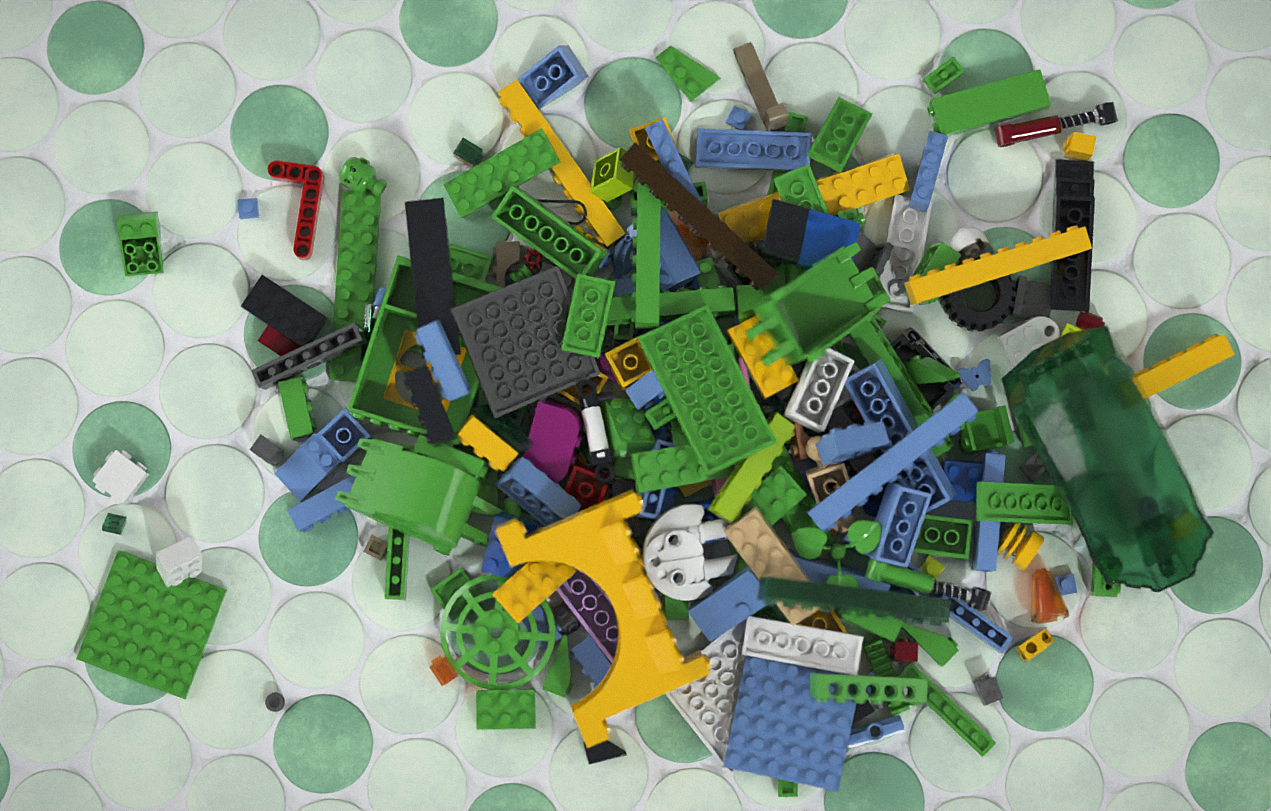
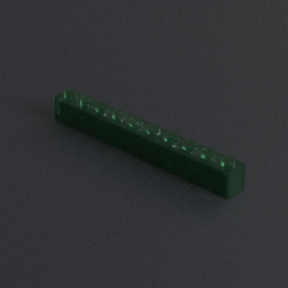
(853, 599)

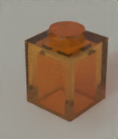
(443, 670)

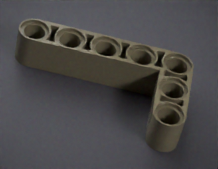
(772, 114)

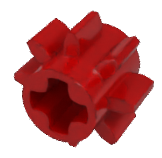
(532, 265)

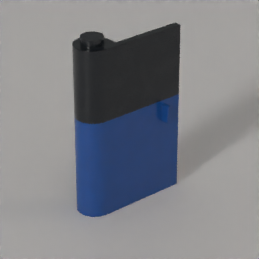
(804, 235)

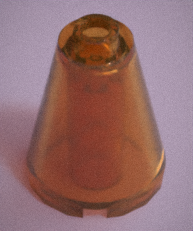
(1046, 598)

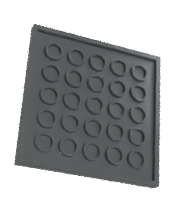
(518, 341)

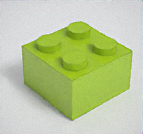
(610, 178)

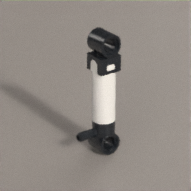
(595, 430)

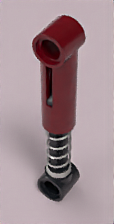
(1011, 134)

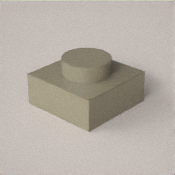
(376, 547)

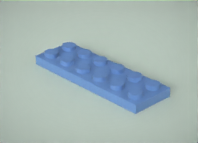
(752, 149)

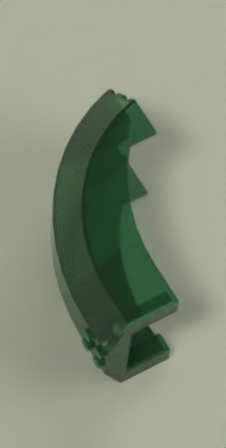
(1110, 459)

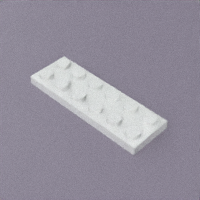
(908, 236)
(802, 645)

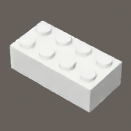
(819, 390)

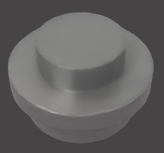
(275, 702)

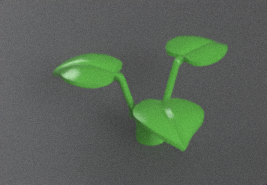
(862, 534)

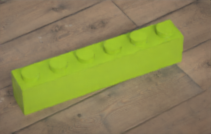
(749, 471)

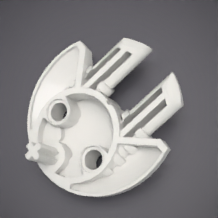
(684, 553)

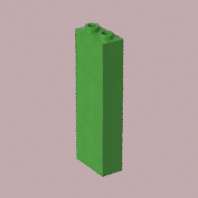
(989, 103)

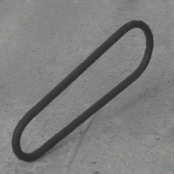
(568, 201)

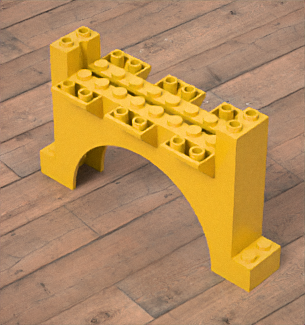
(646, 650)

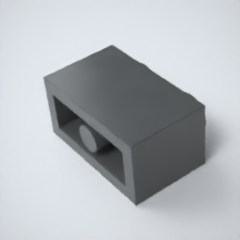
(267, 450)

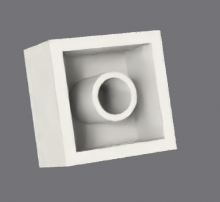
(179, 562)

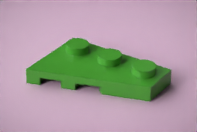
(686, 73)

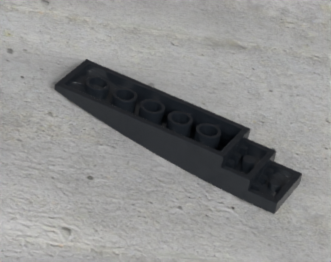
(1071, 207)
(432, 266)

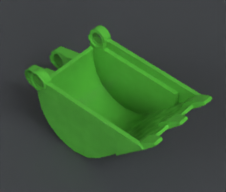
(816, 308)
(416, 496)

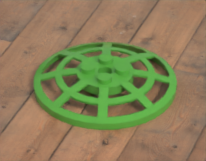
(488, 643)

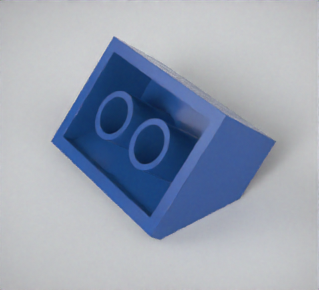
(495, 559)

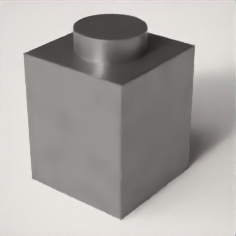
(988, 690)

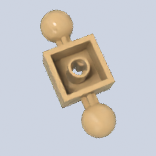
(821, 475)

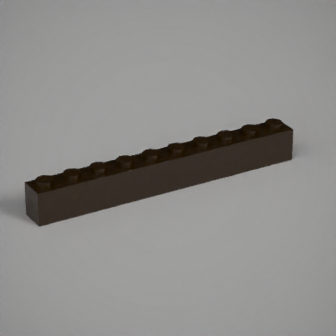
(698, 216)

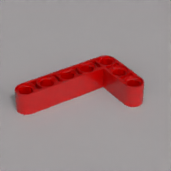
(306, 203)

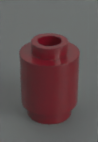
(1088, 321)

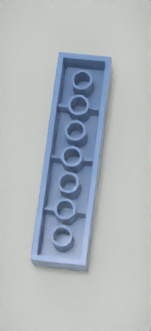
(882, 401)

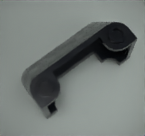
(911, 344)

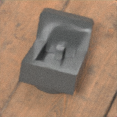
(566, 618)

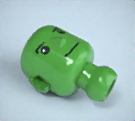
(360, 176)

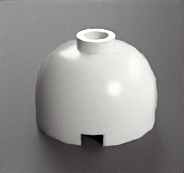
(969, 242)

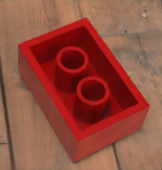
(585, 487)

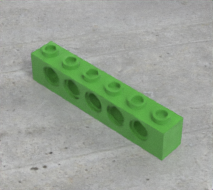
(820, 689)

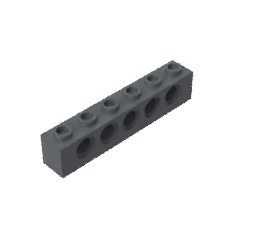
(309, 356)

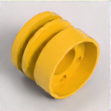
(1020, 545)

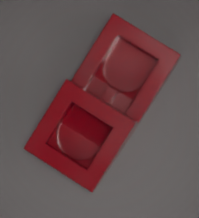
(277, 342)

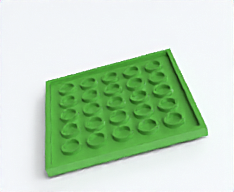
(150, 628)

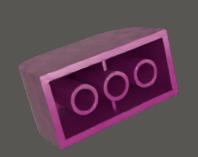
(555, 438)

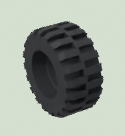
(986, 319)

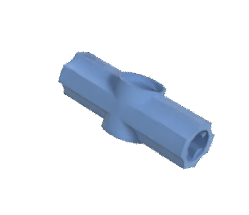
(886, 728)

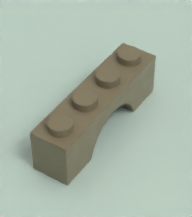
(507, 257)

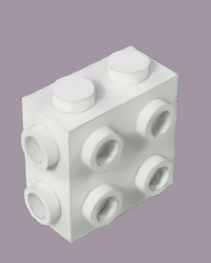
(120, 477)

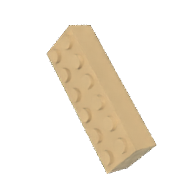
(767, 555)

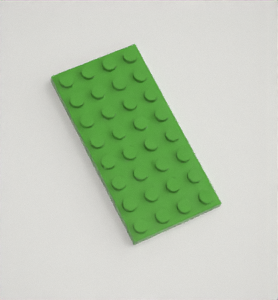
(706, 390)

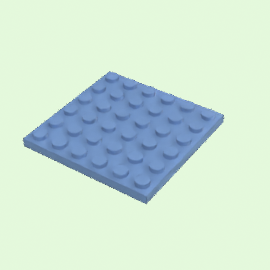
(784, 730)

